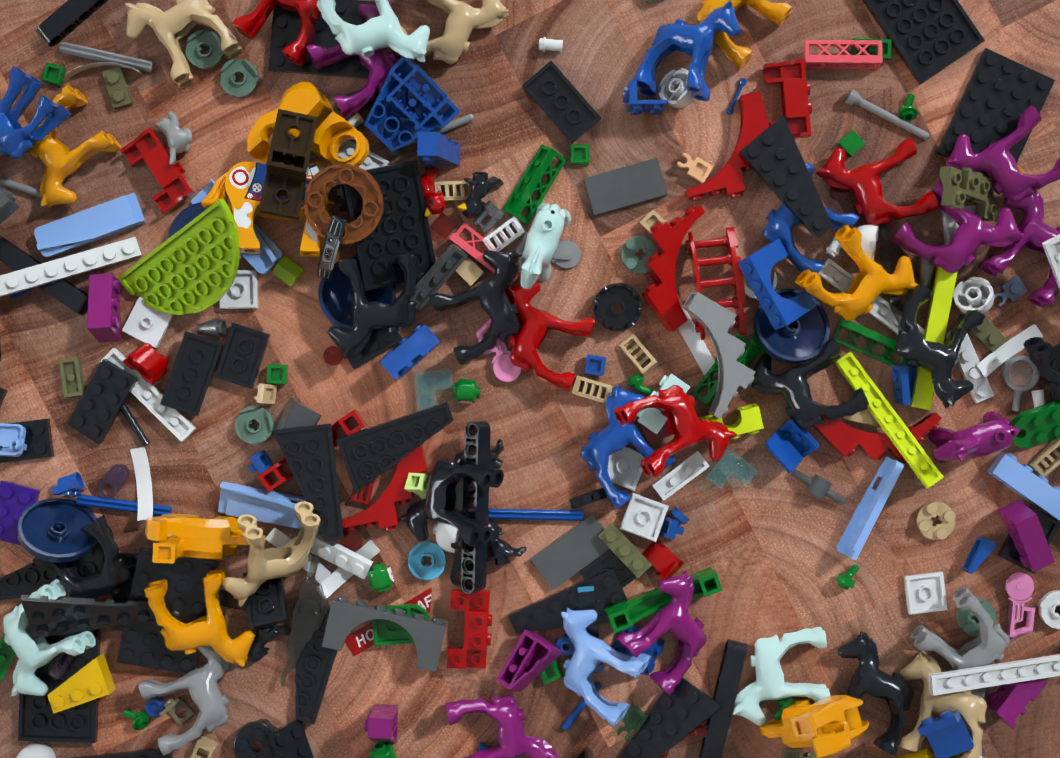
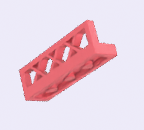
(844, 61)
(471, 251)

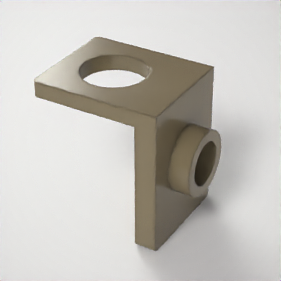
(171, 706)

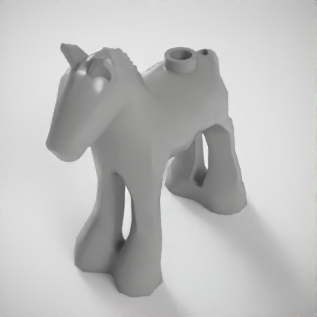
(977, 653)
(203, 691)

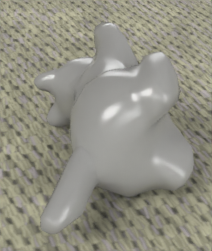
(177, 138)

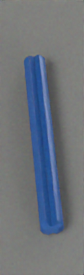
(116, 504)
(535, 514)

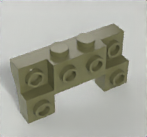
(968, 186)

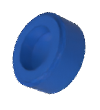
(678, 514)
(154, 707)

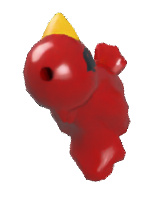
(434, 201)

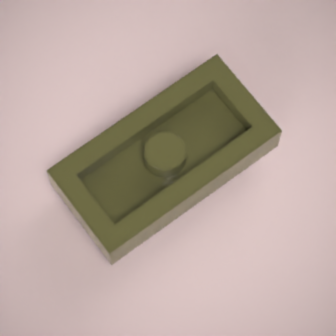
(117, 87)
(988, 335)
(71, 377)

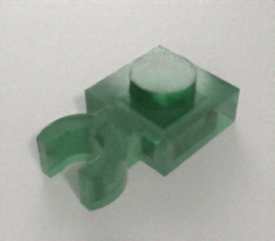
(633, 720)

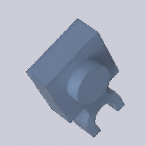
(1011, 290)

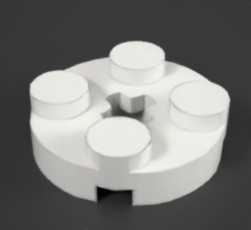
(1047, 609)

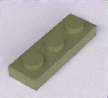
(625, 550)

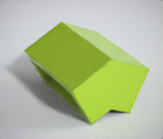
(288, 271)

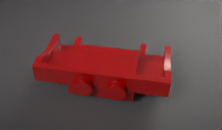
(794, 94)
(150, 149)
(476, 634)

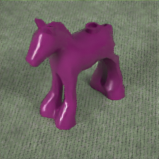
(378, 65)
(1001, 164)
(1035, 232)
(965, 241)
(975, 441)
(677, 621)
(511, 734)

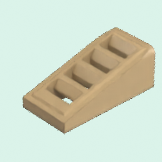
(447, 184)
(650, 366)
(577, 384)
(1051, 447)
(205, 746)

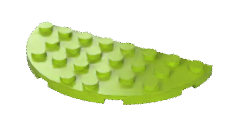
(191, 266)

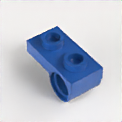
(69, 486)

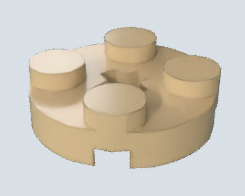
(934, 509)

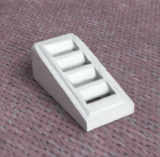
(520, 231)

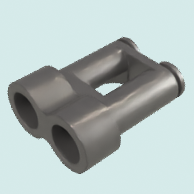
(494, 212)

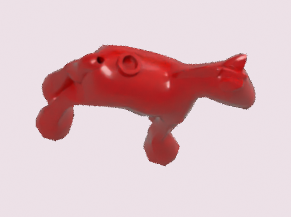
(308, 11)
(868, 188)
(533, 331)
(683, 423)

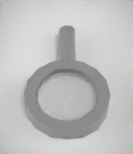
(1019, 375)

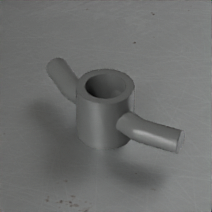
(818, 487)

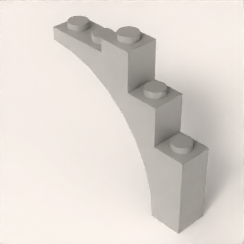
(727, 347)

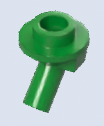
(906, 111)
(636, 381)
(845, 580)
(783, 703)
(139, 719)

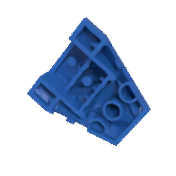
(408, 105)

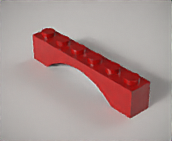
(281, 471)

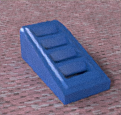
(978, 553)

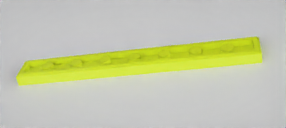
(935, 332)
(890, 421)

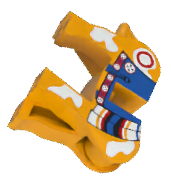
(244, 190)

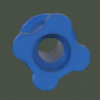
(560, 641)

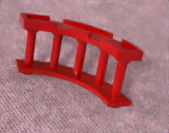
(735, 280)

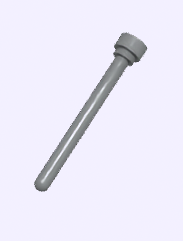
(854, 98)
(451, 125)

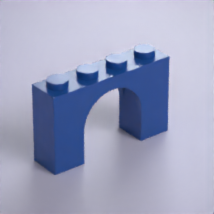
(757, 272)

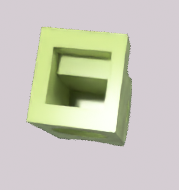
(417, 483)

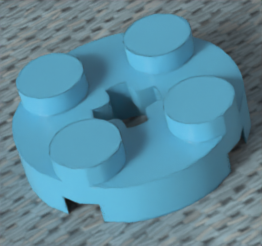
(426, 571)

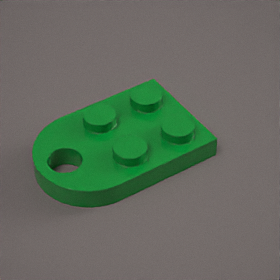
(1038, 425)
(391, 633)

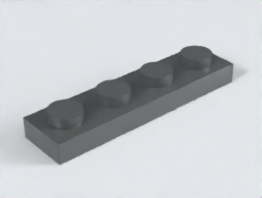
(438, 275)

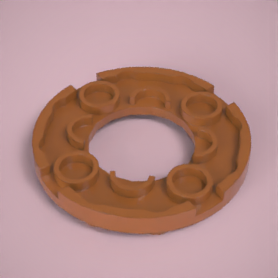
(351, 175)

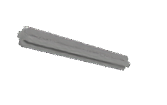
(105, 56)

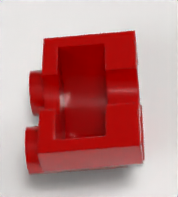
(148, 363)
(662, 559)

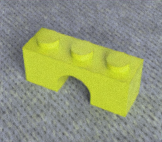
(748, 420)

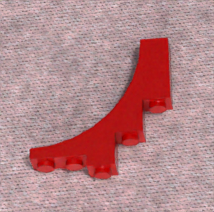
(730, 177)
(661, 265)
(874, 445)
(385, 508)

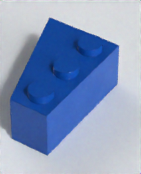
(436, 151)
(410, 352)

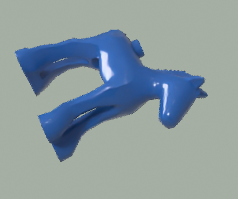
(691, 40)
(18, 140)
(781, 227)
(613, 439)

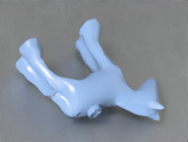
(586, 658)

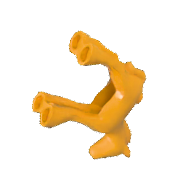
(739, 55)
(61, 161)
(866, 285)
(204, 630)

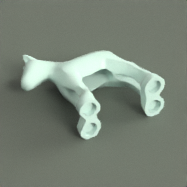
(375, 33)
(542, 244)
(36, 651)
(770, 677)

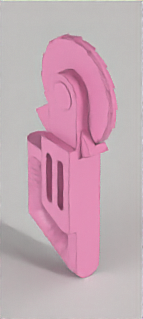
(502, 366)
(1019, 589)

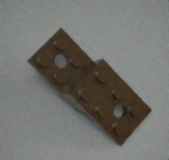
(288, 164)

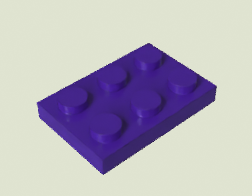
(13, 501)

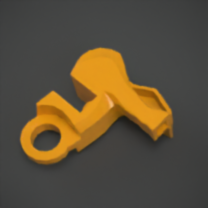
(330, 130)
(193, 537)
(823, 725)

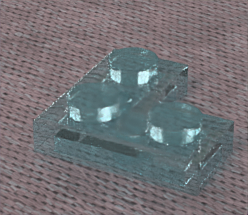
(427, 383)
(731, 465)

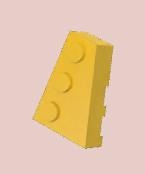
(85, 685)

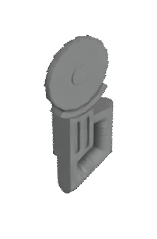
(566, 255)

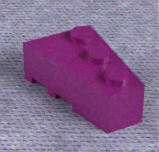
(104, 308)
(1027, 535)
(527, 661)
(1012, 698)
(382, 723)

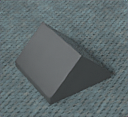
(297, 415)

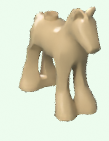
(175, 24)
(459, 25)
(273, 562)
(969, 706)

